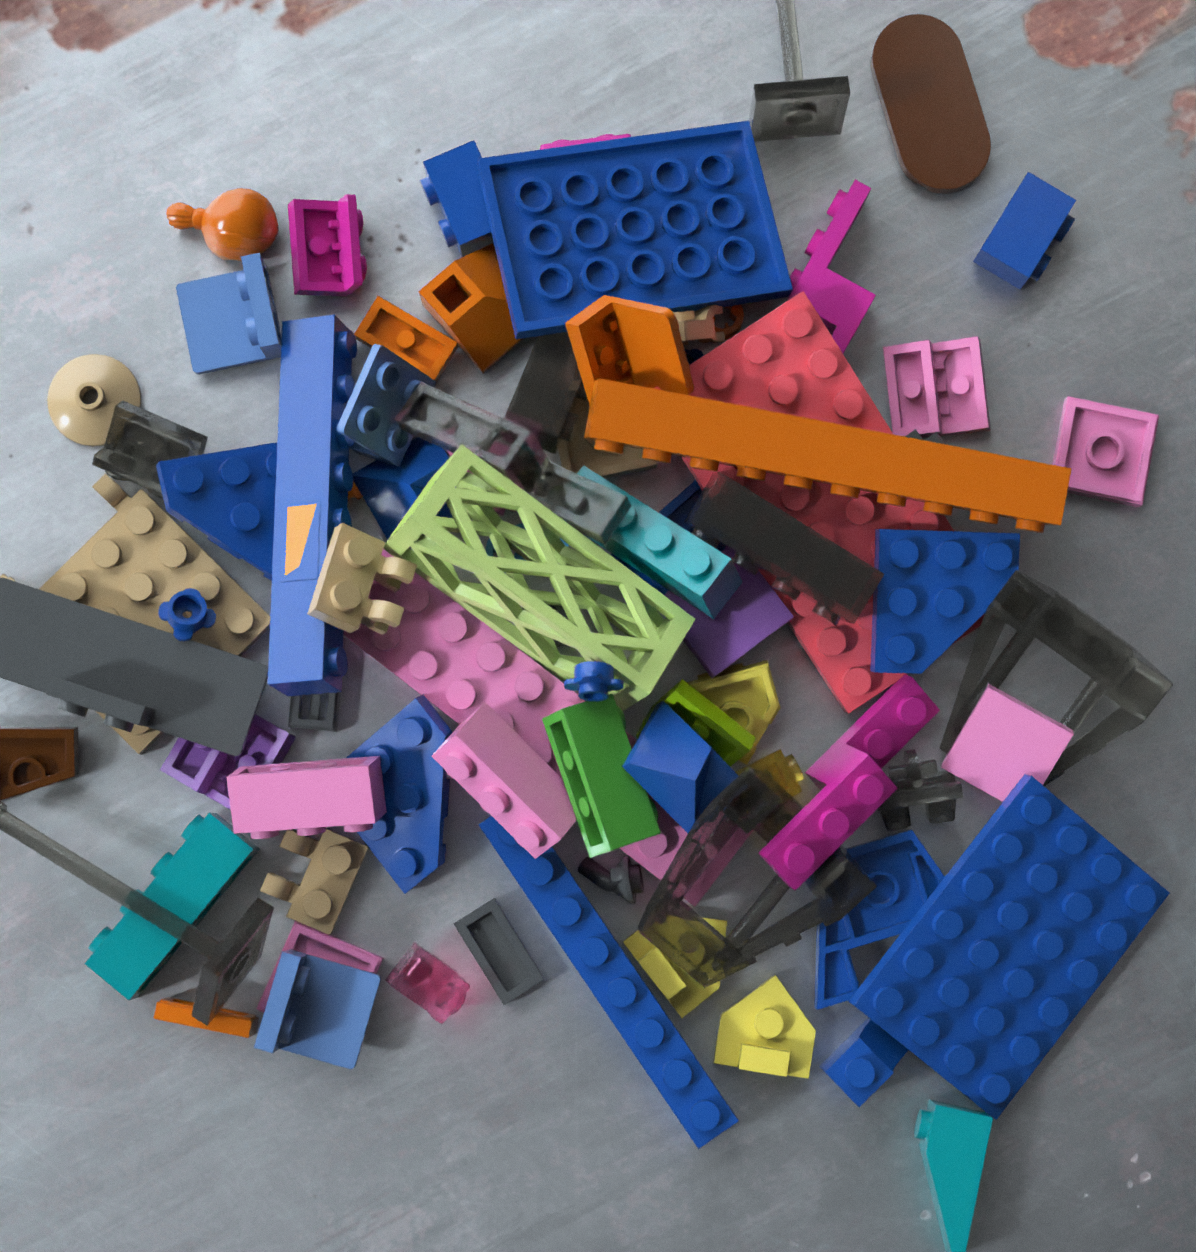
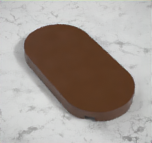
(930, 103)

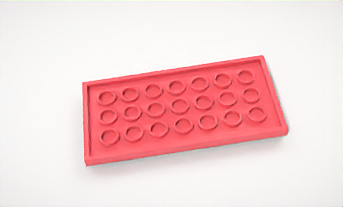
(797, 369)

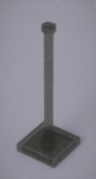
(797, 105)
(227, 960)

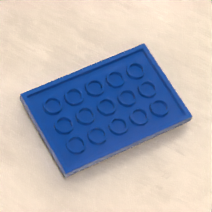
(633, 219)
(1009, 946)

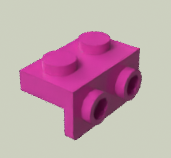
(326, 246)

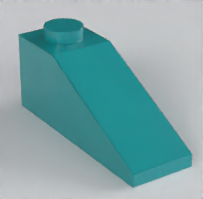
(953, 1158)

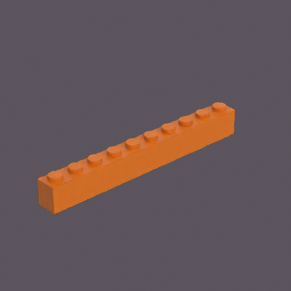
(826, 453)

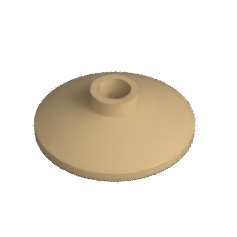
(90, 422)

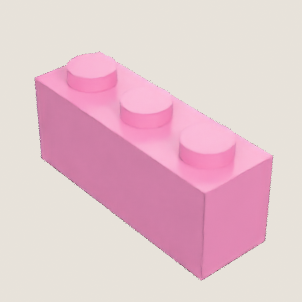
(508, 780)
(307, 796)

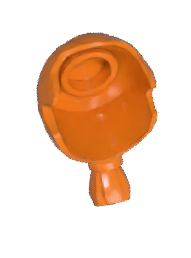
(233, 223)

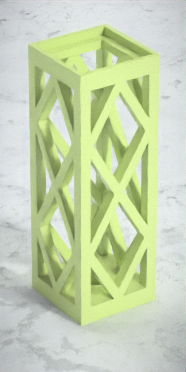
(501, 594)

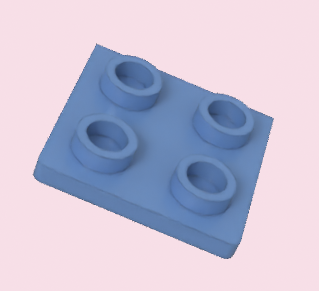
(230, 318)
(375, 402)
(318, 1009)

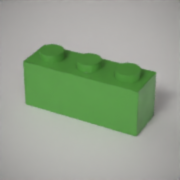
(605, 798)

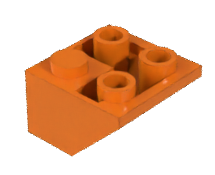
(473, 307)

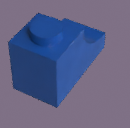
(864, 1061)

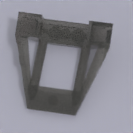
(1079, 638)
(690, 941)

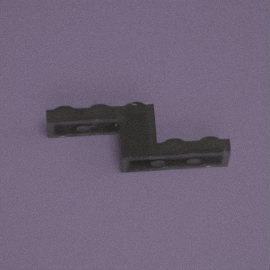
(517, 456)

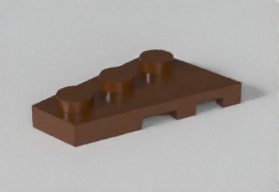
(36, 757)

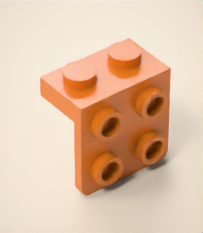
(629, 345)

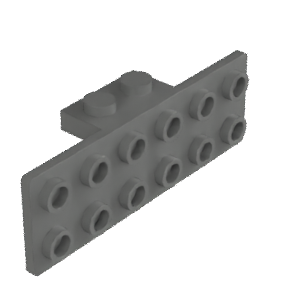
(127, 670)

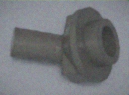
(624, 880)

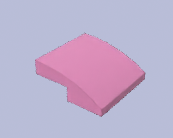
(937, 387)

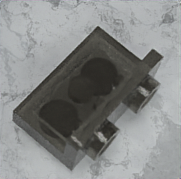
(140, 441)

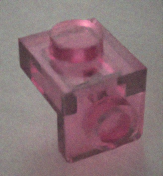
(429, 982)

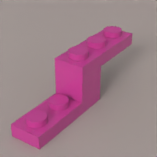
(835, 298)
(849, 782)

